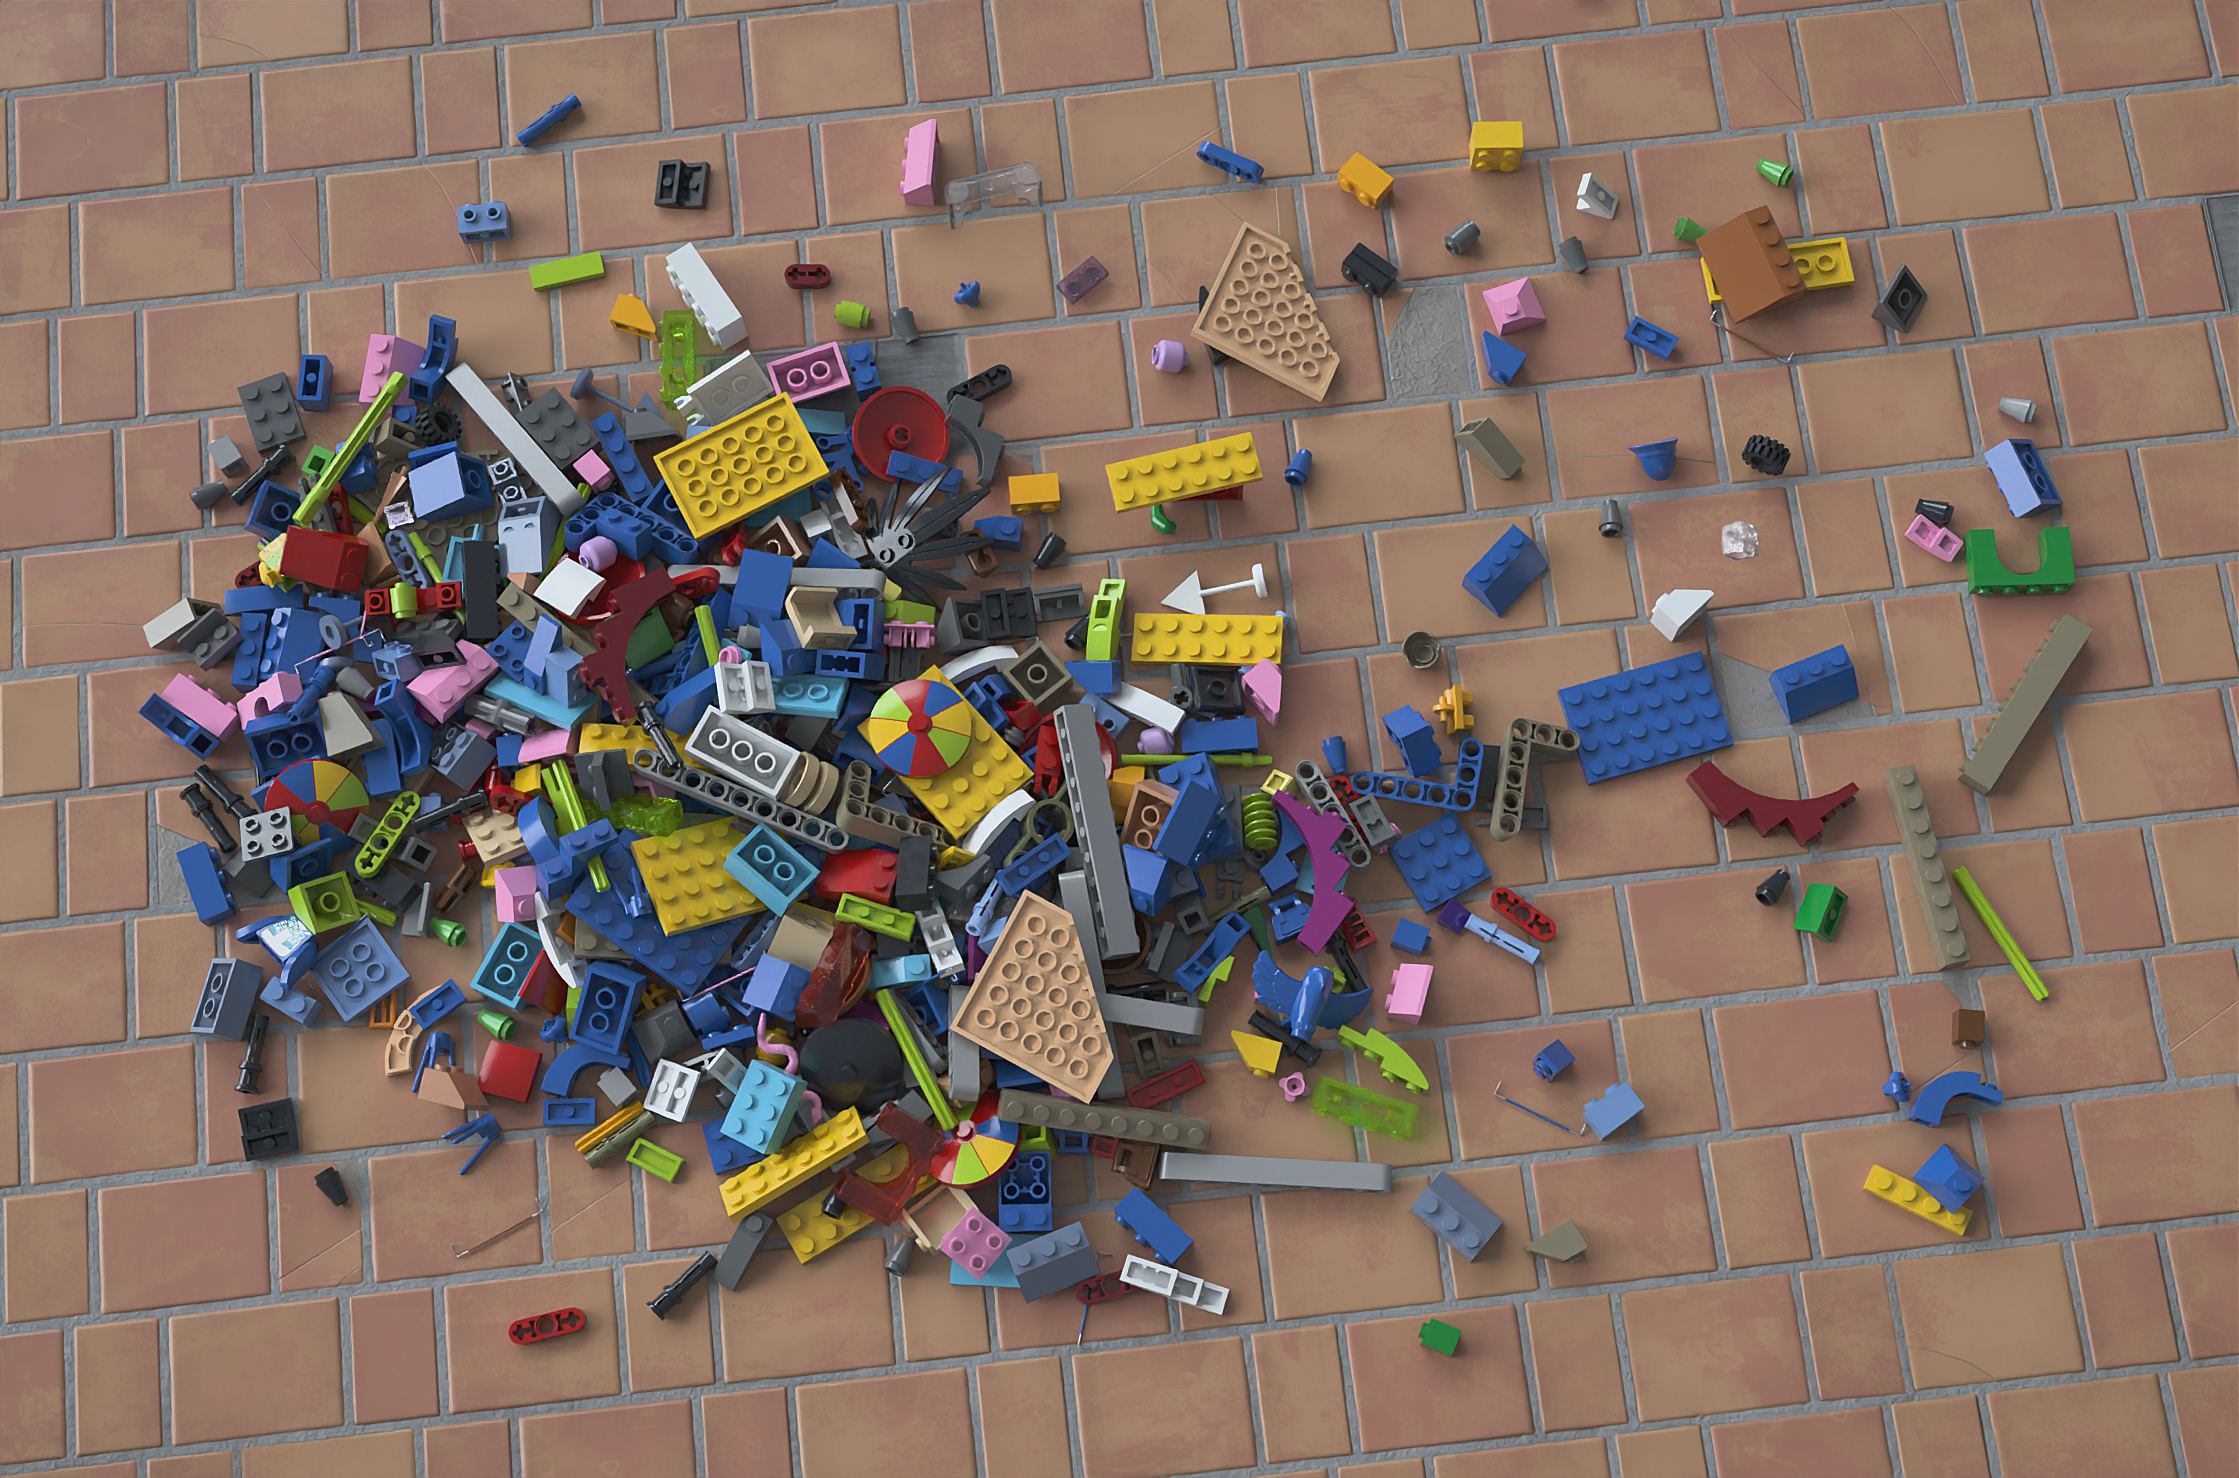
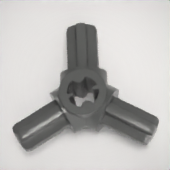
(1181, 688)

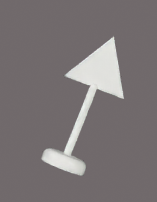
(1189, 594)

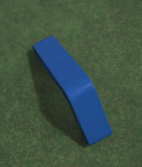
(667, 541)
(693, 655)
(1427, 788)

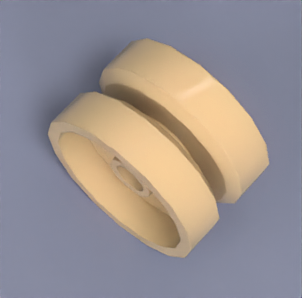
(810, 785)

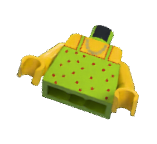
(270, 560)

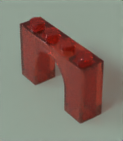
(885, 1199)

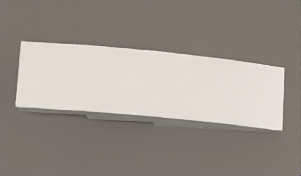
(846, 538)
(1146, 708)
(939, 940)
(1174, 1284)

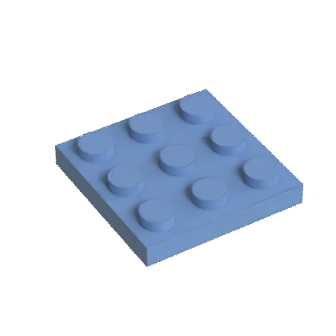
(359, 971)

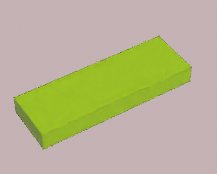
(567, 271)
(876, 917)

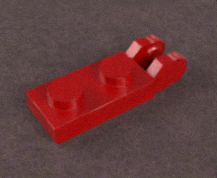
(734, 542)
(1047, 759)

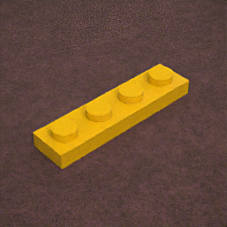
(1915, 1200)

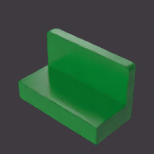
(1821, 911)

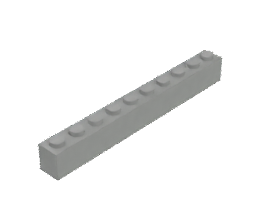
(1096, 831)

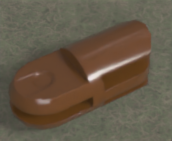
(456, 887)

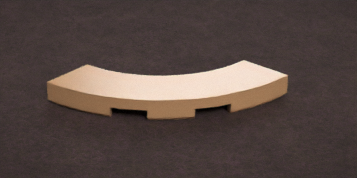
(403, 1041)

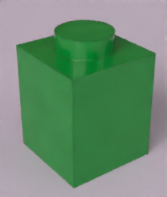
(1439, 1337)

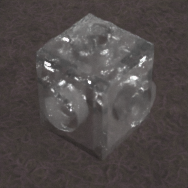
(1740, 540)

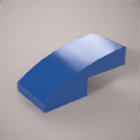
(986, 706)

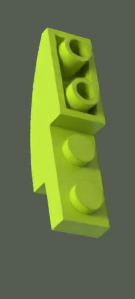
(1104, 620)
(564, 824)
(1395, 1062)

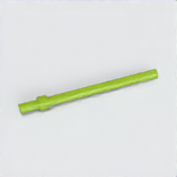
(425, 556)
(1246, 759)

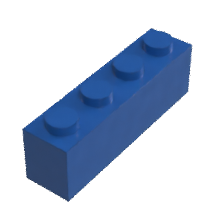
(622, 458)

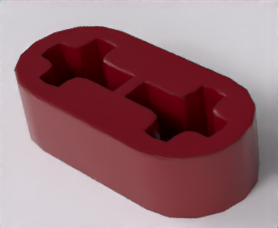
(807, 276)

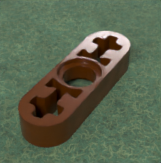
(850, 501)

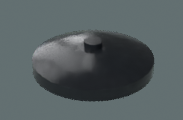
(852, 1064)

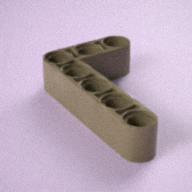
(1518, 768)
(878, 823)

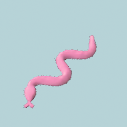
(817, 1112)

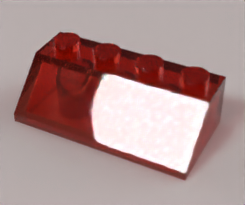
(833, 976)

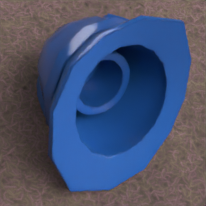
(1657, 458)

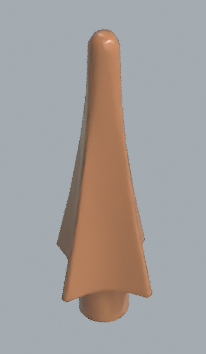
(397, 485)

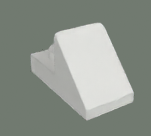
(1596, 197)

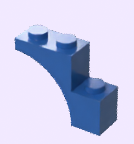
(347, 610)
(411, 732)
(575, 850)
(1281, 871)

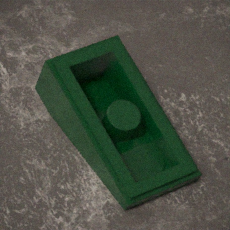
(1258, 931)

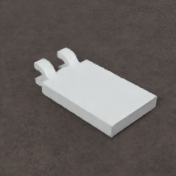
(725, 392)

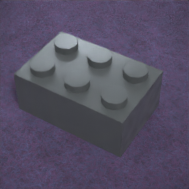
(558, 430)

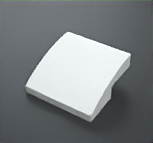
(570, 587)
(744, 687)
(671, 1090)

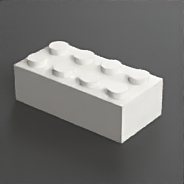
(706, 297)

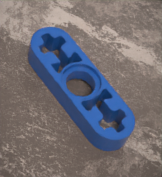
(1230, 162)

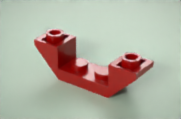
(432, 600)

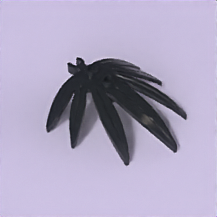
(901, 544)

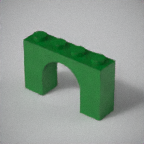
(1989, 576)

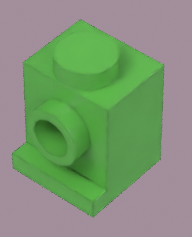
(318, 461)

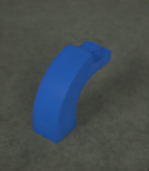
(438, 361)
(178, 727)
(538, 830)
(1217, 948)
(573, 1062)
(1931, 1100)

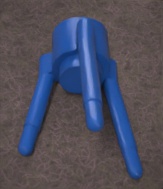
(640, 905)
(438, 1045)
(485, 1126)

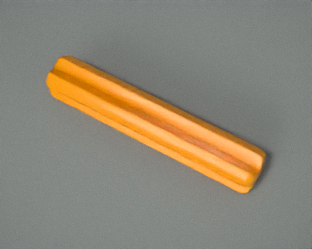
(610, 1127)

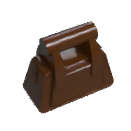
(983, 559)
(1141, 1163)

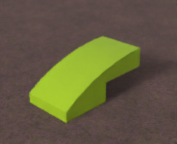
(1219, 976)

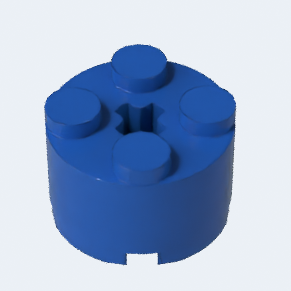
(704, 1013)

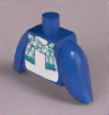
(286, 942)

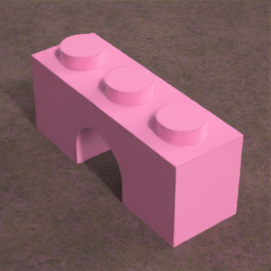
(272, 696)

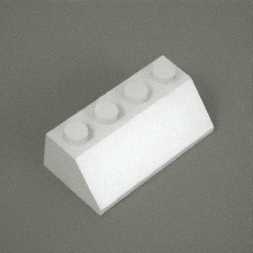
(742, 753)

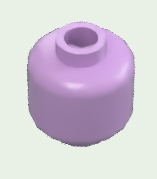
(1170, 356)
(598, 554)
(1156, 742)

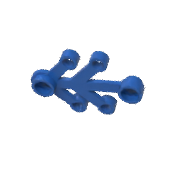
(841, 459)

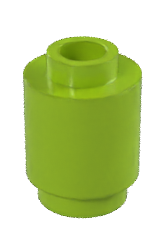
(852, 314)
(404, 600)

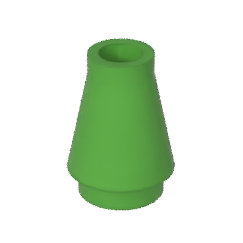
(1775, 171)
(1688, 230)
(450, 932)
(498, 1024)

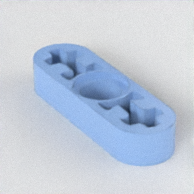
(418, 567)

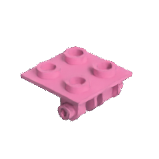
(922, 630)
(975, 1243)

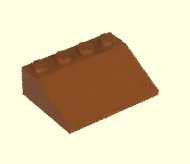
(1751, 265)

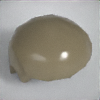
(1421, 650)

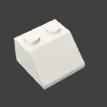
(1678, 610)

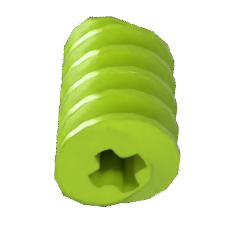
(1259, 821)

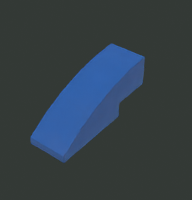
(261, 600)

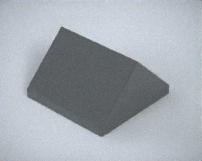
(1900, 301)
(252, 875)

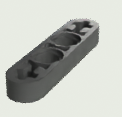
(924, 1039)

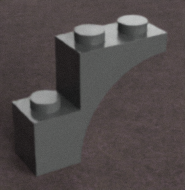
(967, 418)
(964, 882)

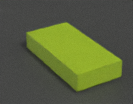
(655, 1160)

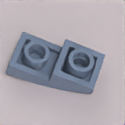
(507, 481)

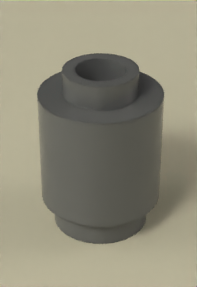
(1462, 237)

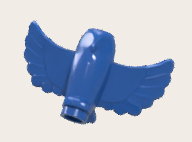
(1306, 1001)

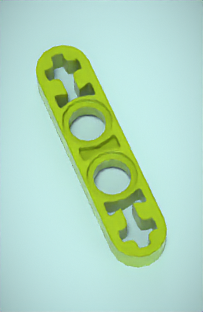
(391, 835)

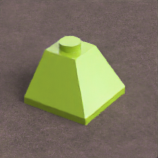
(325, 902)

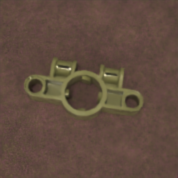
(1060, 808)

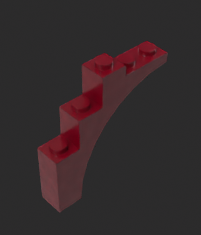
(607, 666)
(1801, 817)

